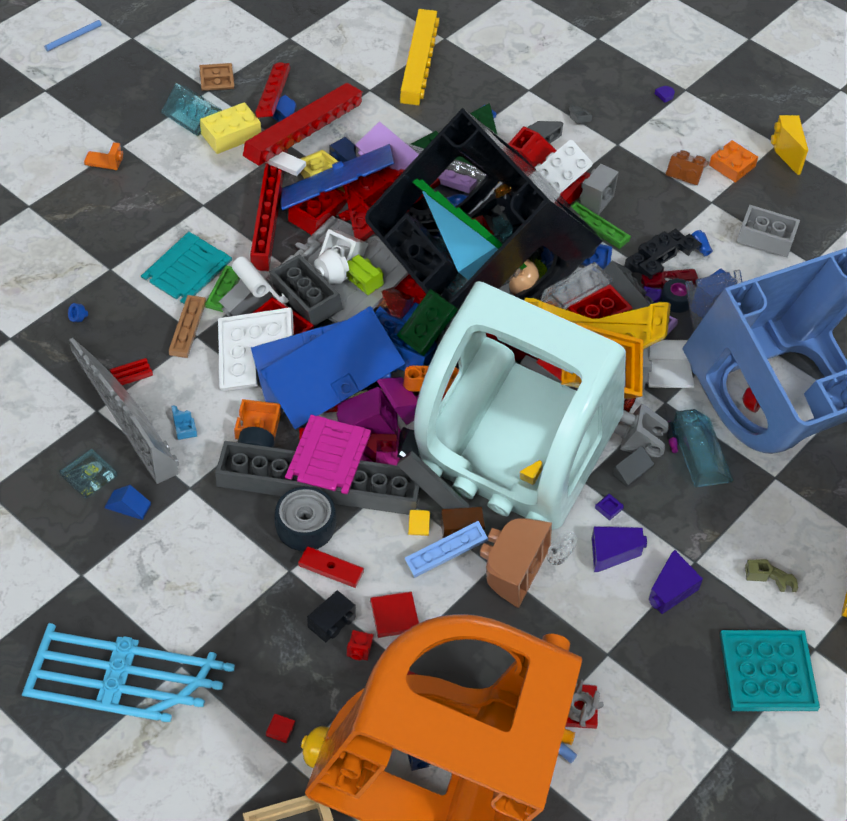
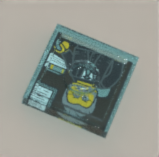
(88, 473)

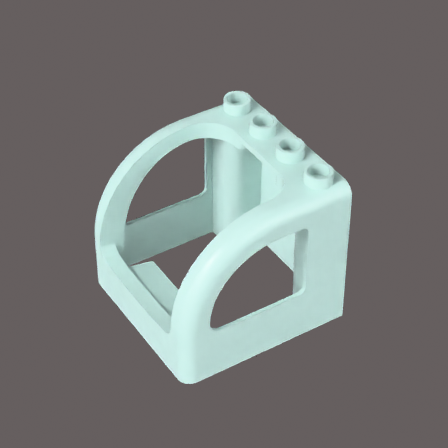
(509, 416)

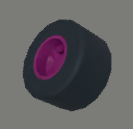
(675, 293)
(256, 436)

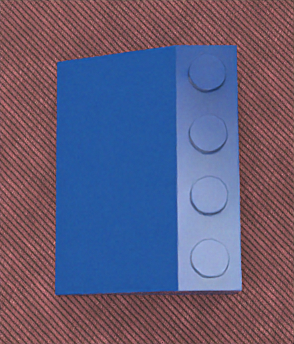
(410, 356)

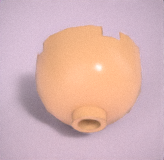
(525, 279)

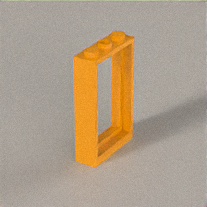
(634, 363)

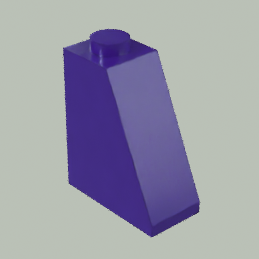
(616, 545)
(674, 583)

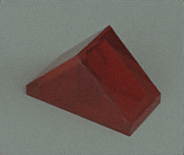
(397, 302)

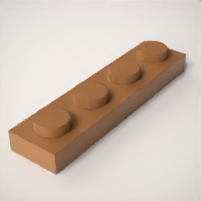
(187, 326)

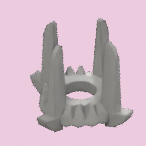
(590, 705)

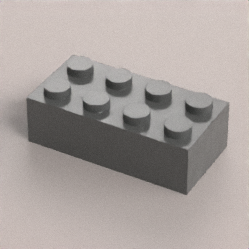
(306, 290)

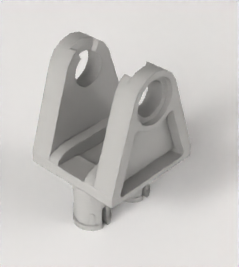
(640, 431)

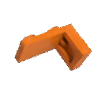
(109, 161)

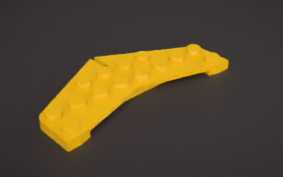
(642, 323)

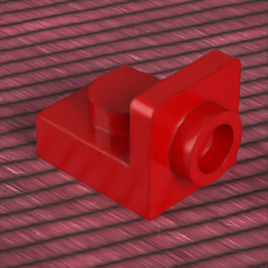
(360, 645)

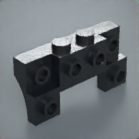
(660, 250)

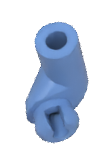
(567, 753)

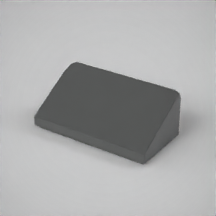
(633, 466)

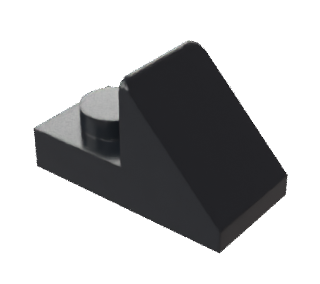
(407, 443)

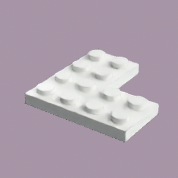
(237, 337)

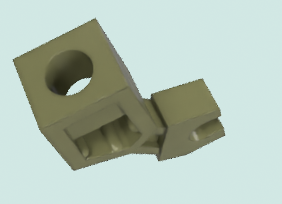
(782, 578)

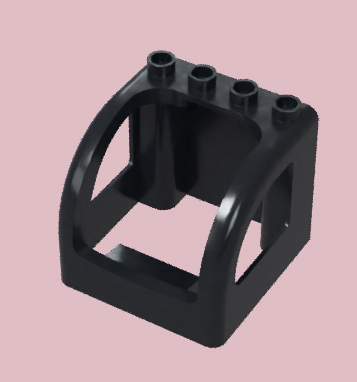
(541, 209)

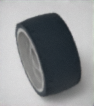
(305, 518)

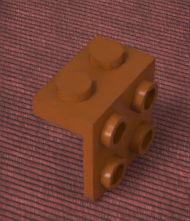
(686, 167)

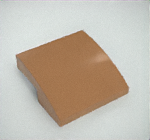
(216, 76)

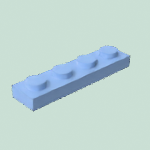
(446, 549)

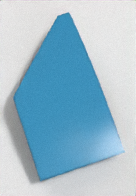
(184, 423)

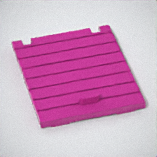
(328, 454)

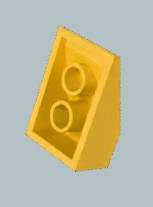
(790, 141)

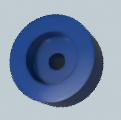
(77, 312)

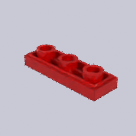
(321, 563)

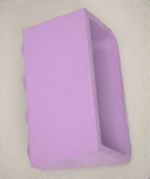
(381, 136)

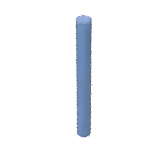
(73, 35)

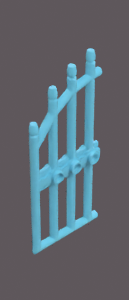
(116, 675)

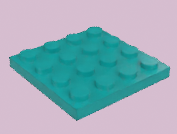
(769, 670)

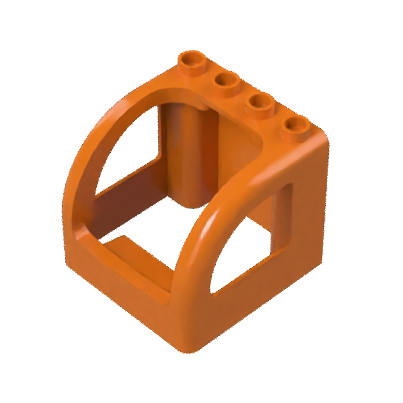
(491, 739)

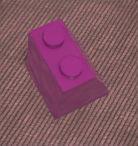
(370, 411)

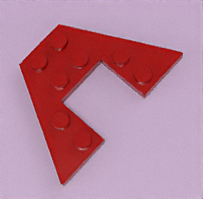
(363, 191)

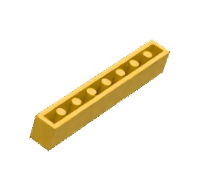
(418, 57)

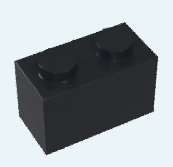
(331, 616)

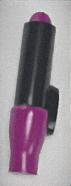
(673, 438)

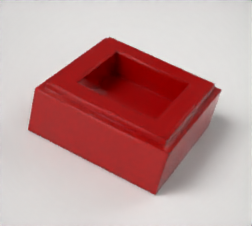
(280, 728)

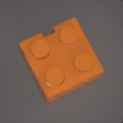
(733, 161)
(258, 414)

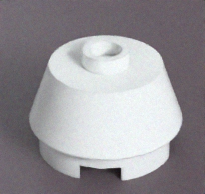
(332, 266)

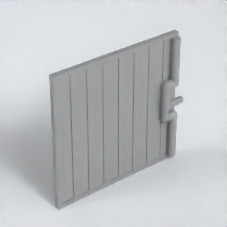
(351, 296)

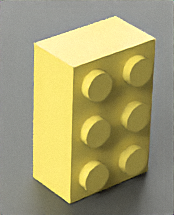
(230, 127)

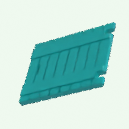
(187, 267)

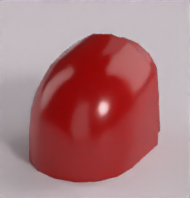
(750, 401)

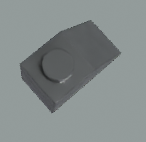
(548, 129)

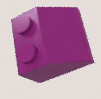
(401, 399)

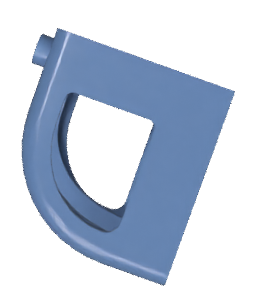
(765, 319)

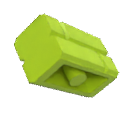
(364, 274)

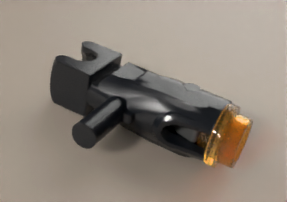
(503, 197)

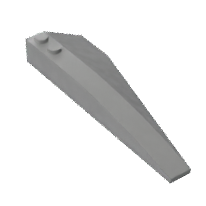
(129, 416)

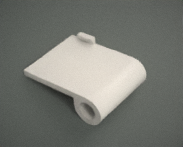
(254, 280)
(670, 365)

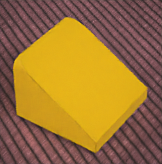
(532, 472)
(419, 522)

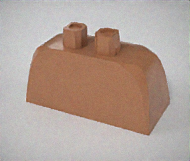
(516, 557)

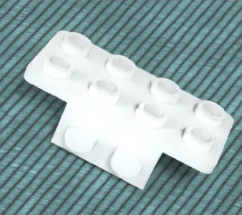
(564, 166)

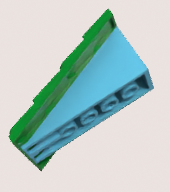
(465, 238)

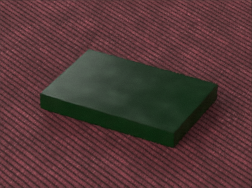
(427, 322)

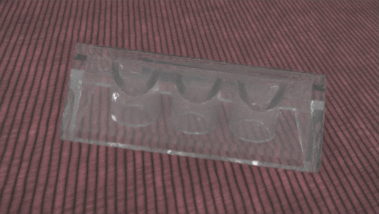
(576, 286)

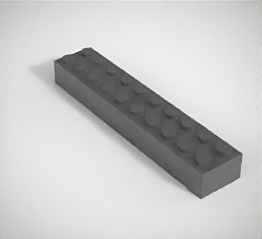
(264, 471)

